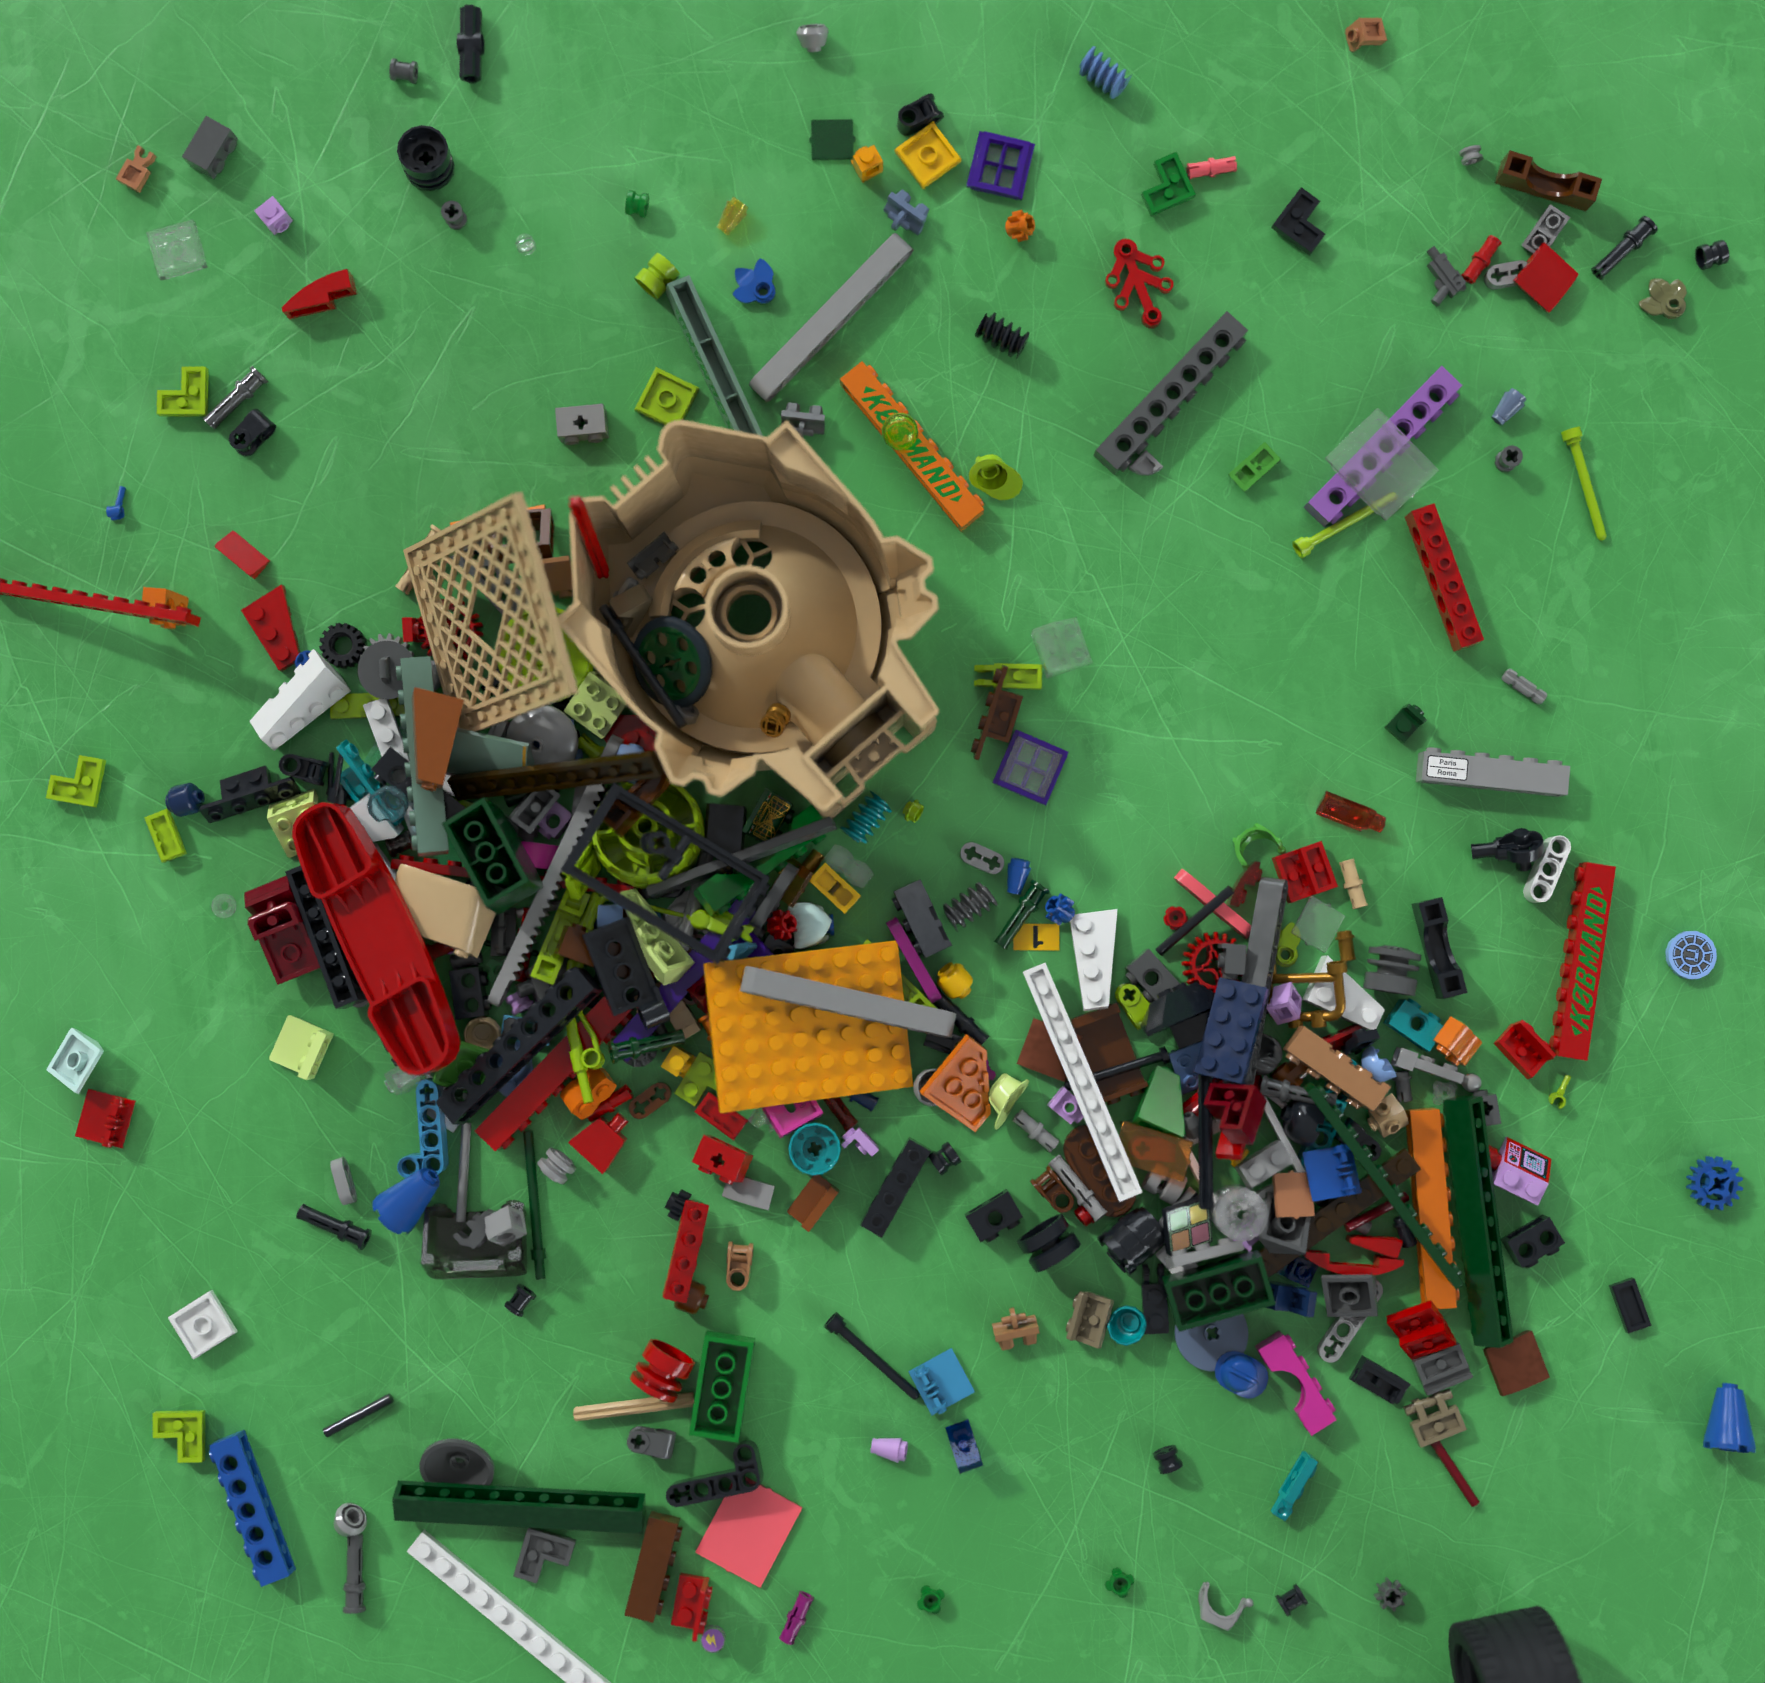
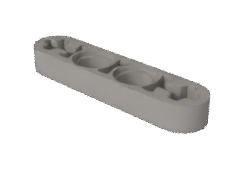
(1354, 1324)

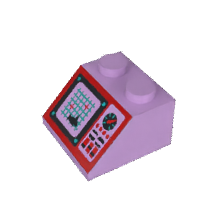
(1522, 1171)

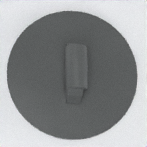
(378, 668)

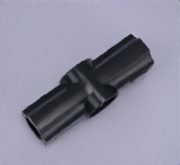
(470, 43)

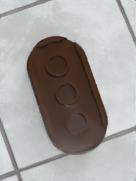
(1087, 1164)

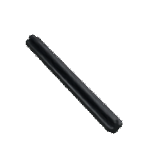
(1205, 1143)

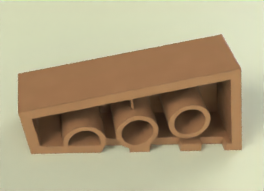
(1335, 1069)

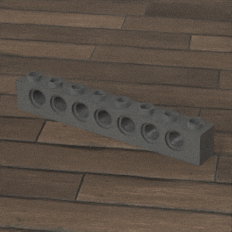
(1225, 328)

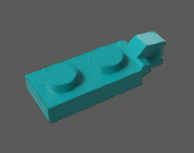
(1294, 1485)

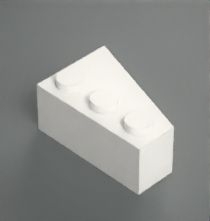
(1360, 1006)

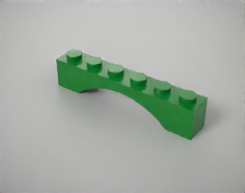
(724, 888)

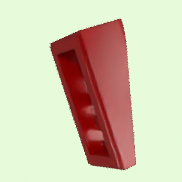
(1381, 1244)

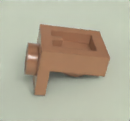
(1365, 32)

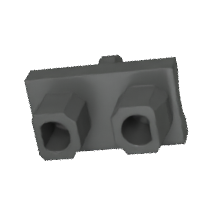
(803, 422)

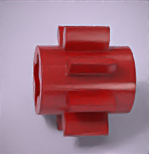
(781, 924)

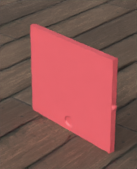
(749, 1532)

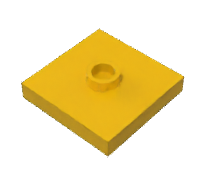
(927, 155)

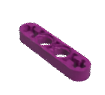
(913, 960)

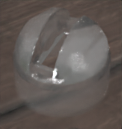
(527, 247)

